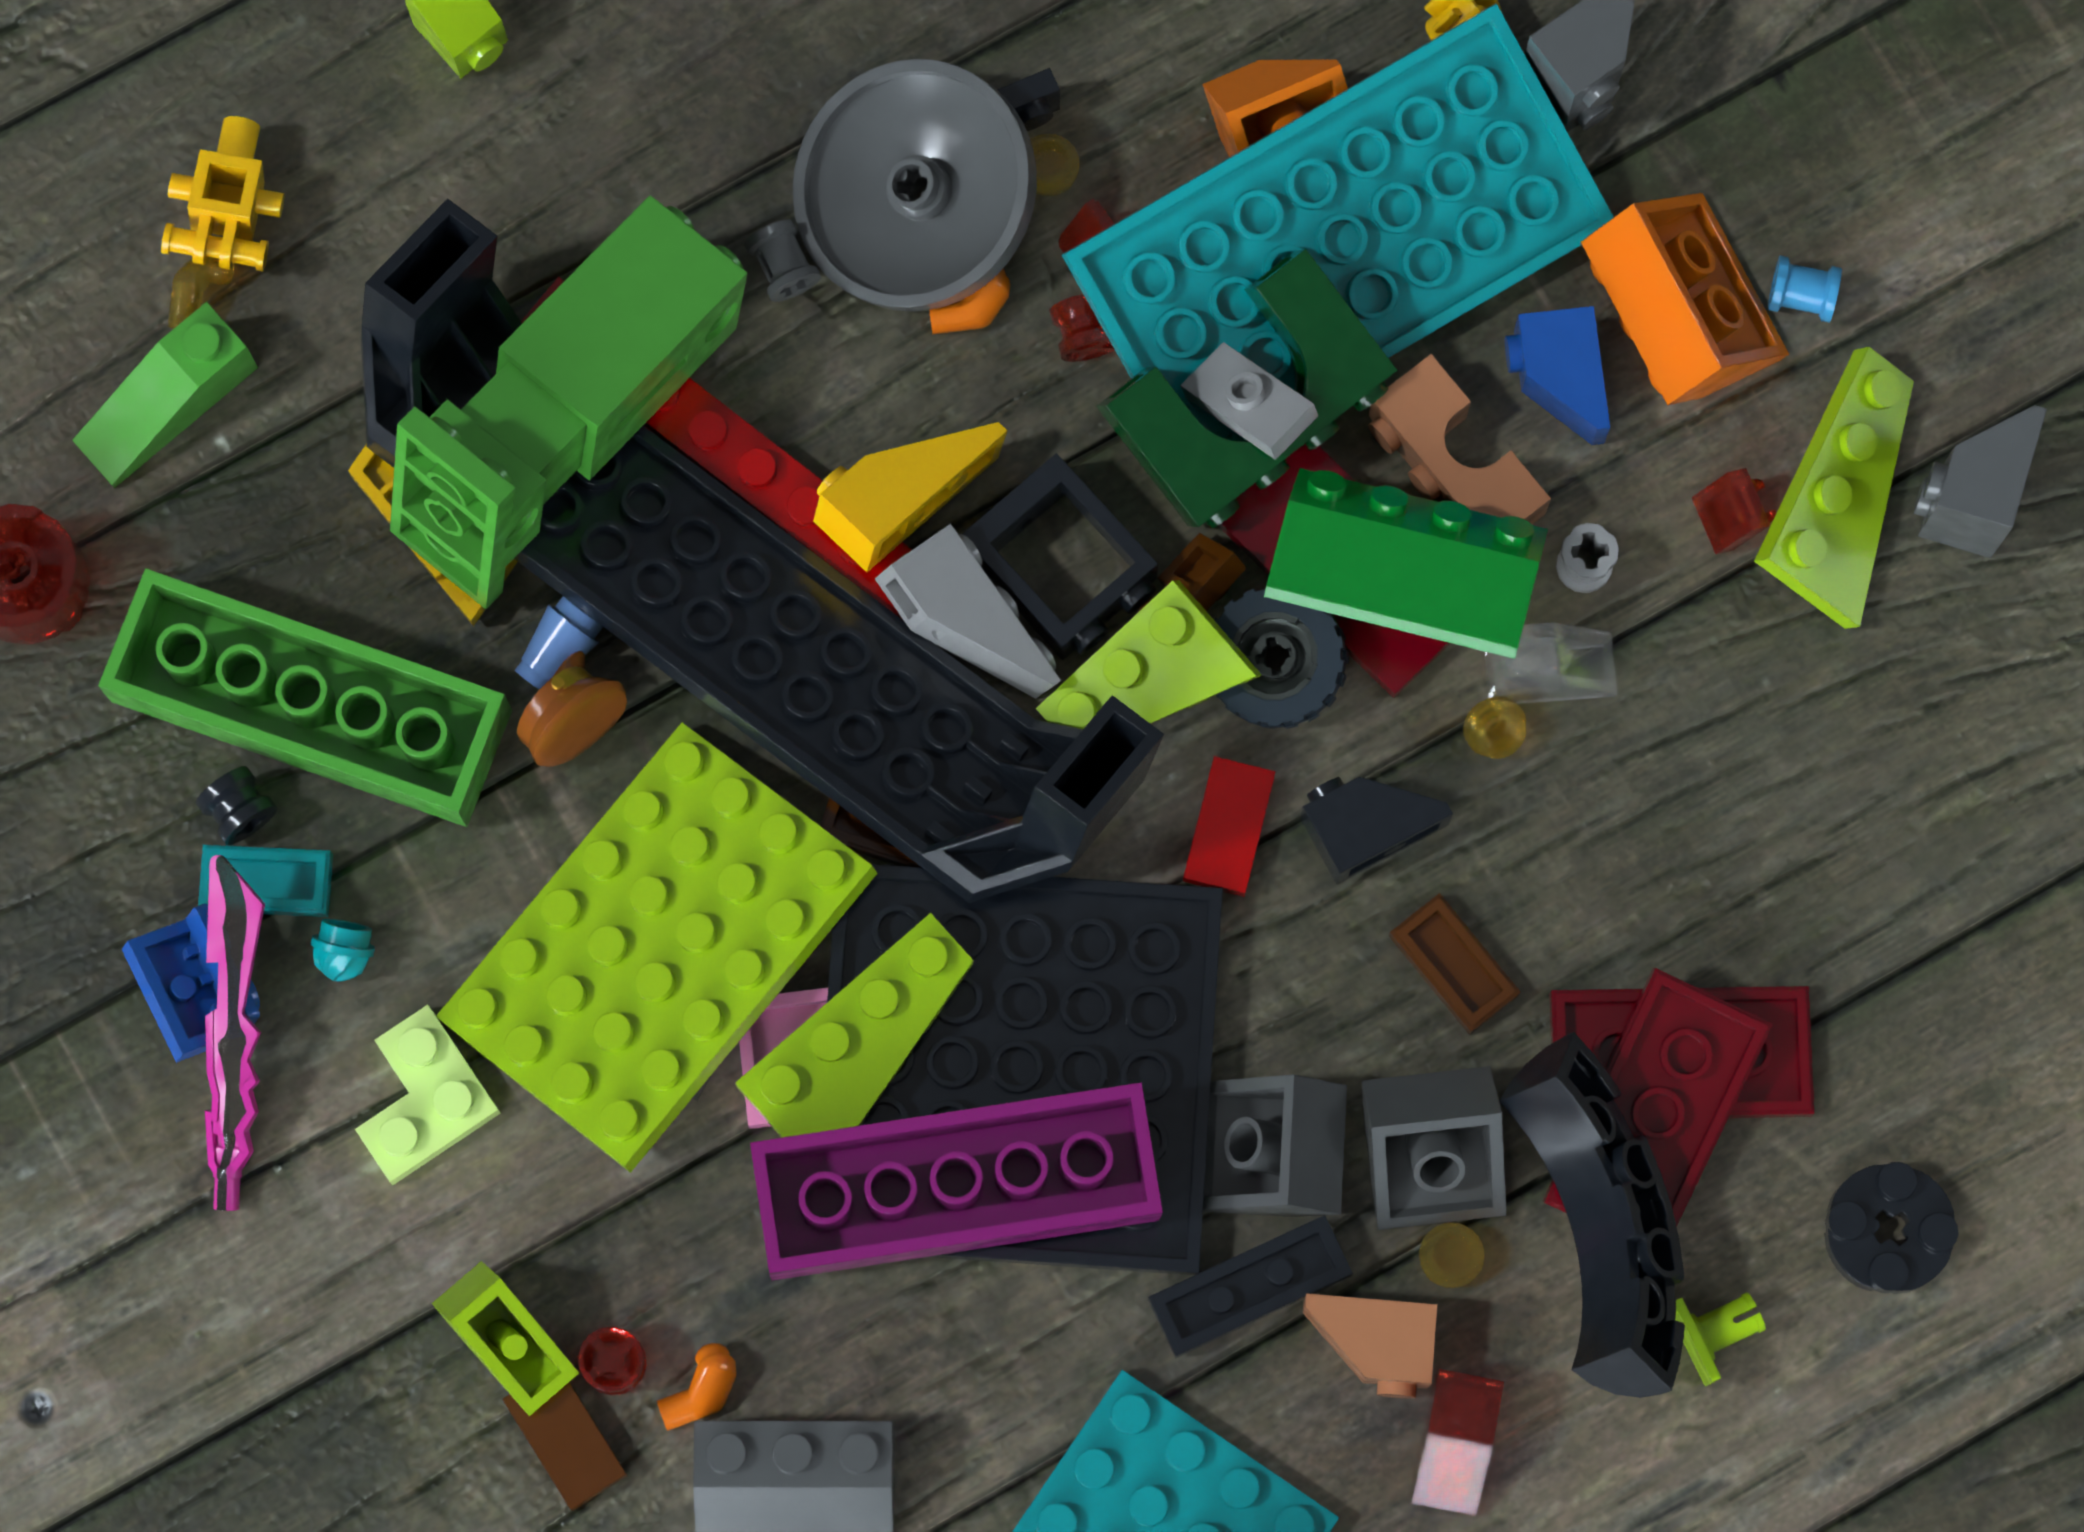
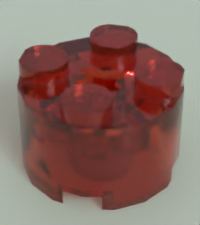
(59, 578)

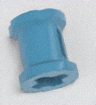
(1804, 288)

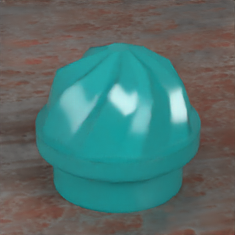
(342, 949)

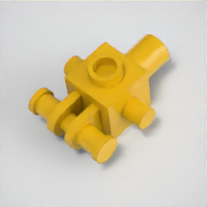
(224, 201)

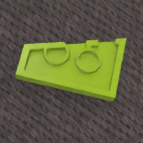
(1154, 664)

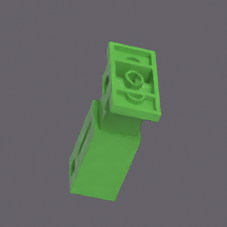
(563, 395)

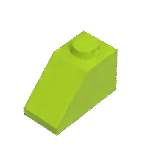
(461, 31)
(505, 1337)

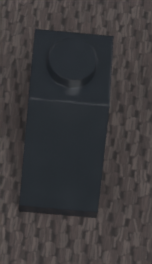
(1367, 823)

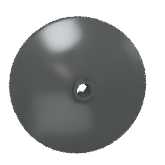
(864, 177)

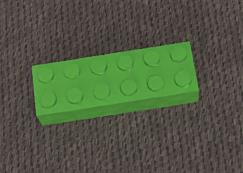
(306, 697)

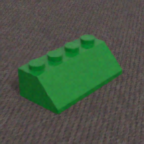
(1406, 562)

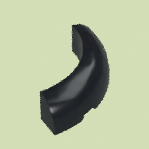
(1616, 1216)

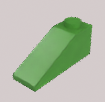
(165, 394)

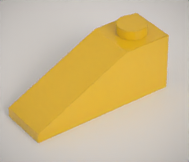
(899, 489)

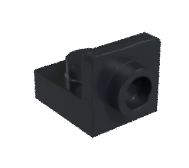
(1034, 98)

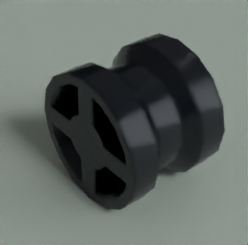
(236, 805)

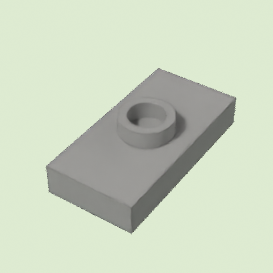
(1249, 400)

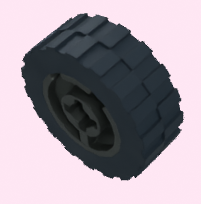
(1305, 679)

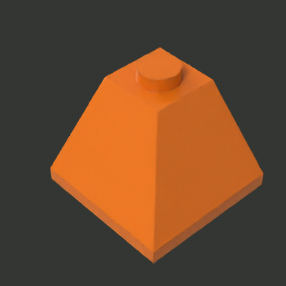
(1268, 96)

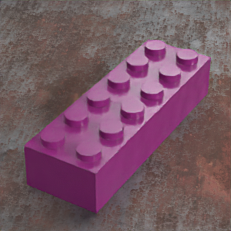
(956, 1181)

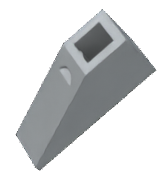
(957, 607)

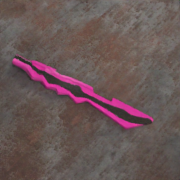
(231, 1036)

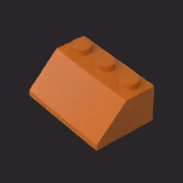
(1683, 297)

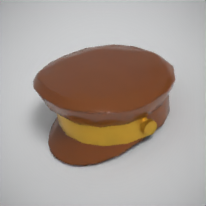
(570, 713)

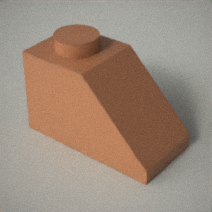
(1379, 1339)

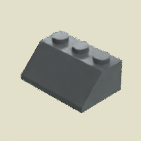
(794, 1476)

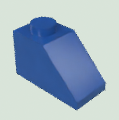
(1562, 368)

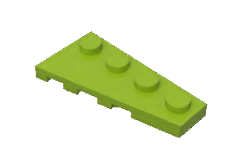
(1838, 498)
(860, 1039)

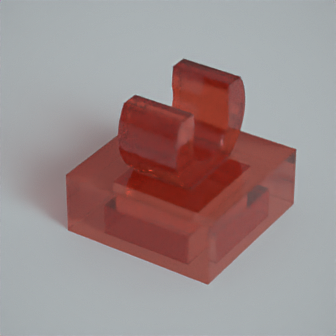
(1732, 510)

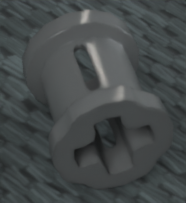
(782, 260)

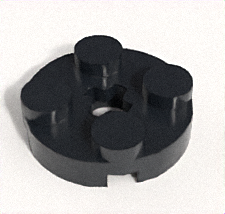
(1886, 1265)

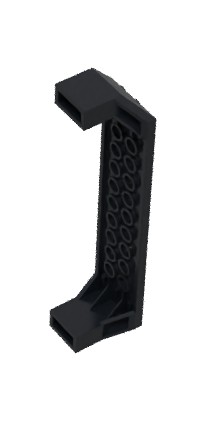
(759, 617)

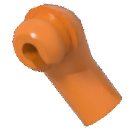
(973, 311)
(707, 1390)

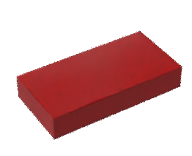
(1229, 826)

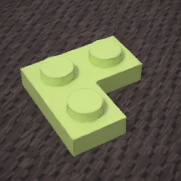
(442, 1099)

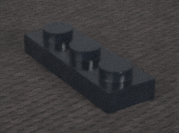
(1250, 1286)

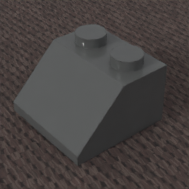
(1582, 59)
(1979, 487)
(1275, 1146)
(1435, 1147)

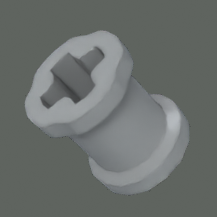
(1601, 546)

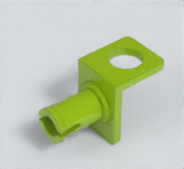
(1716, 1331)

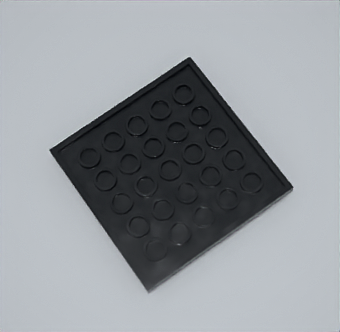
(1064, 997)

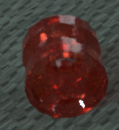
(1080, 330)
(605, 1352)

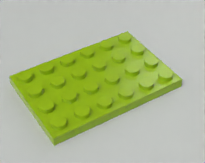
(656, 946)

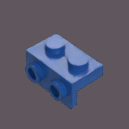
(179, 981)

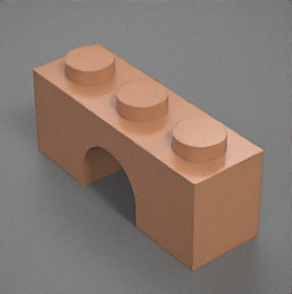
(1415, 421)

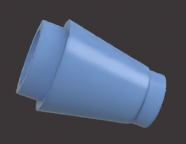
(558, 635)

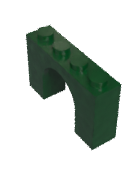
(1333, 368)

